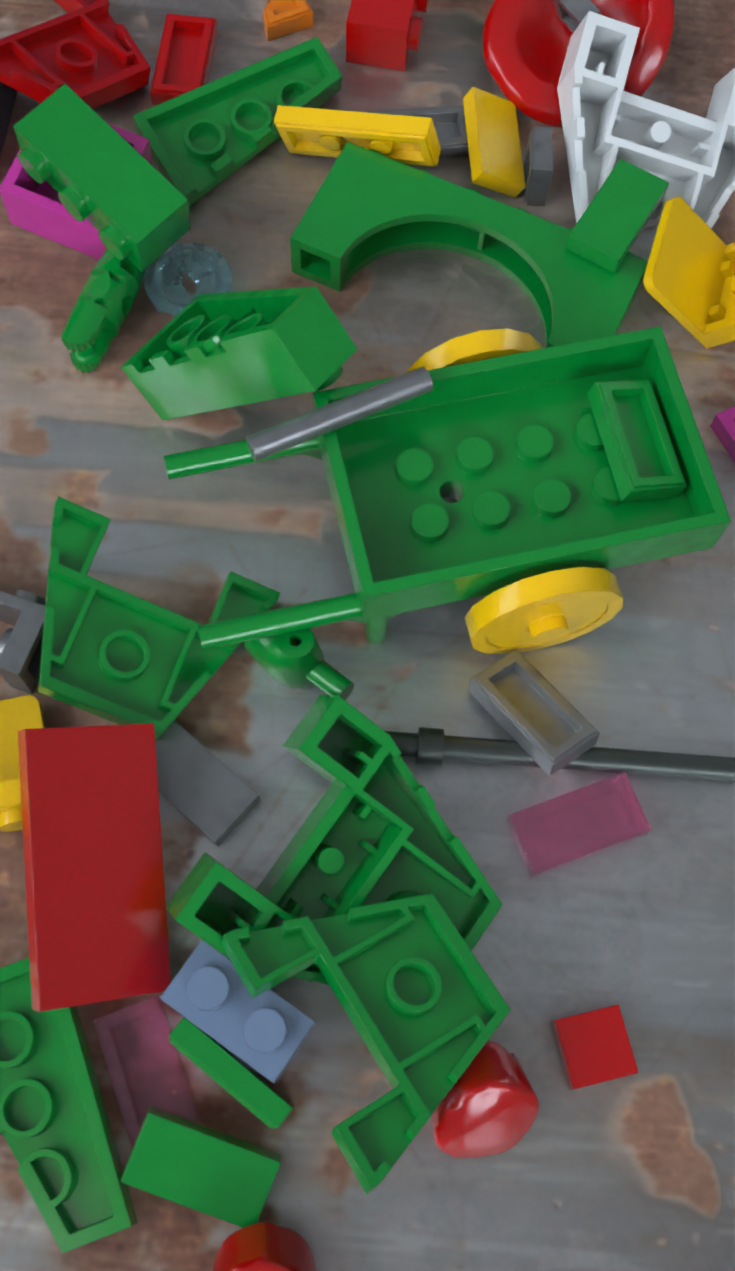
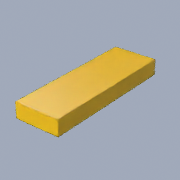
(326, 132)

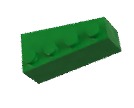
(241, 351)

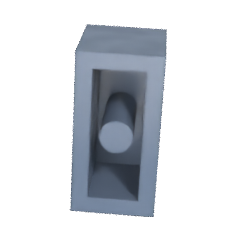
(258, 1030)

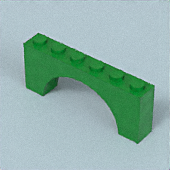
(386, 207)

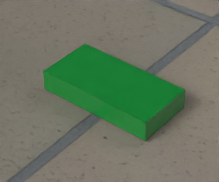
(617, 215)
(636, 440)
(230, 1074)
(200, 1168)

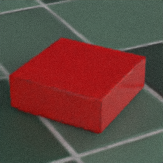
(594, 1047)

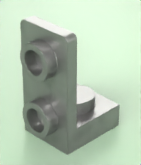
(22, 644)

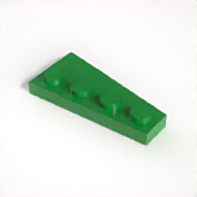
(229, 121)
(58, 1118)

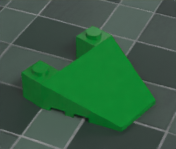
(359, 847)

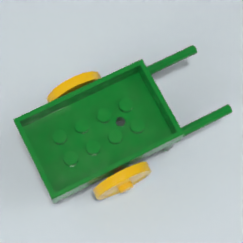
(531, 484)

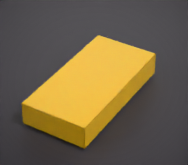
(493, 142)

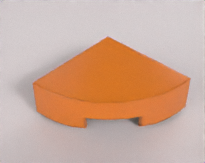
(286, 17)

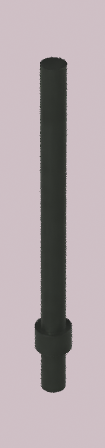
(432, 746)

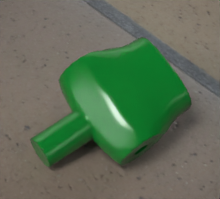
(298, 662)

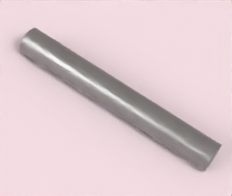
(339, 413)

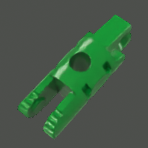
(101, 310)

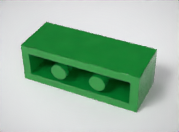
(102, 178)

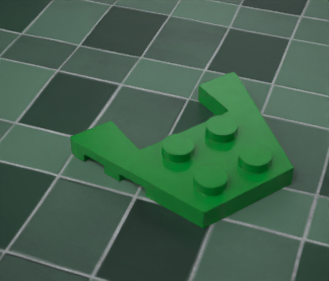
(119, 650)
(409, 995)

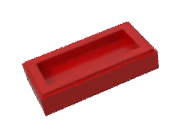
(183, 56)

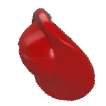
(529, 45)

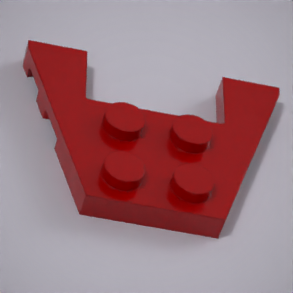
(75, 50)

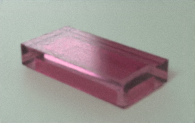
(578, 824)
(144, 1064)

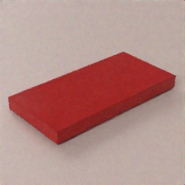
(93, 864)

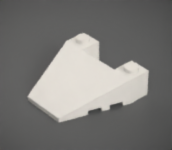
(611, 125)

